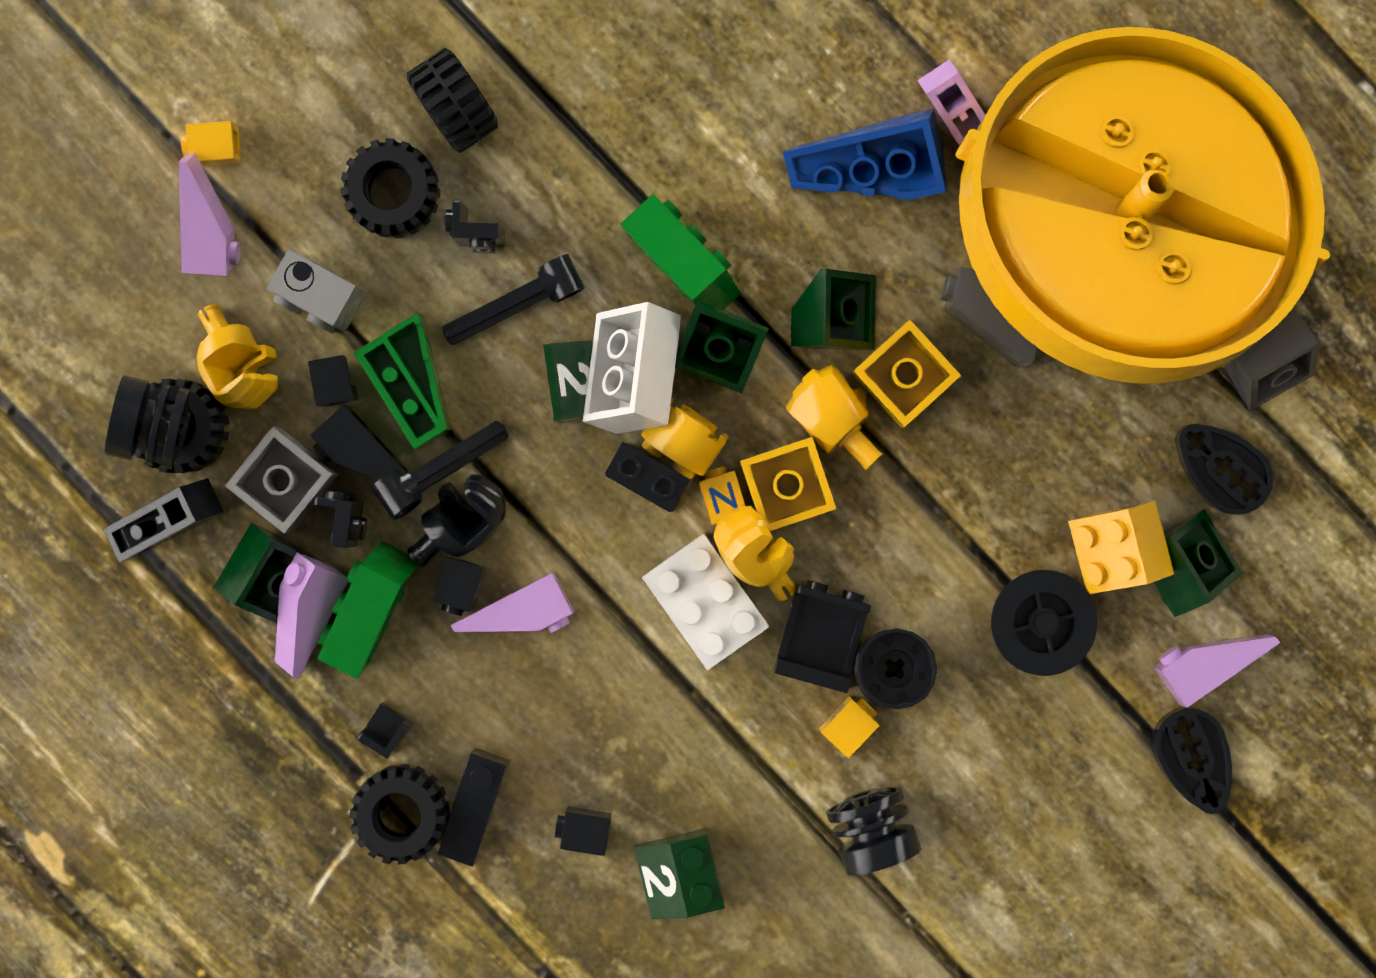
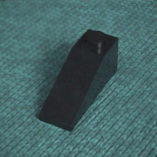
(354, 445)
(163, 519)
(473, 806)

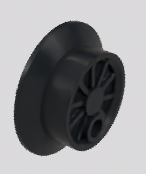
(1044, 622)

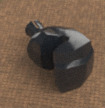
(460, 524)

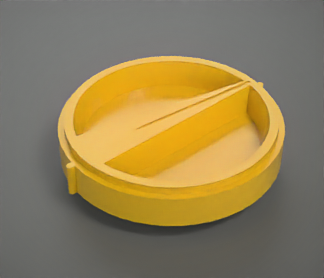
(1141, 205)

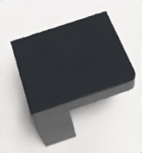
(332, 381)
(385, 731)

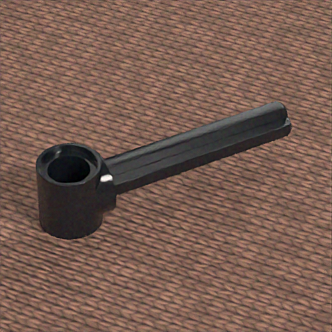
(556, 280)
(402, 490)

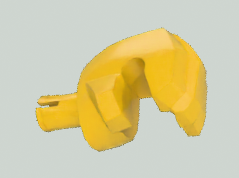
(230, 362)
(833, 413)
(753, 553)

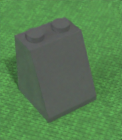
(975, 311)
(1275, 362)

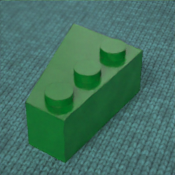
(681, 253)
(408, 380)
(365, 609)

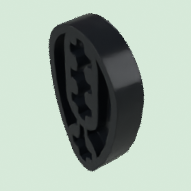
(1241, 456)
(1211, 744)

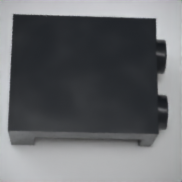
(647, 477)
(822, 636)

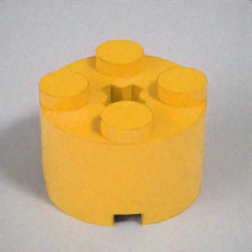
(686, 440)

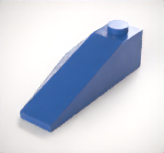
(884, 158)

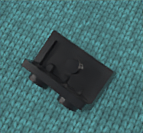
(478, 236)
(348, 519)

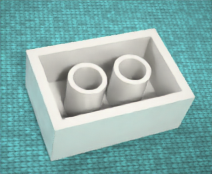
(632, 368)
(705, 601)

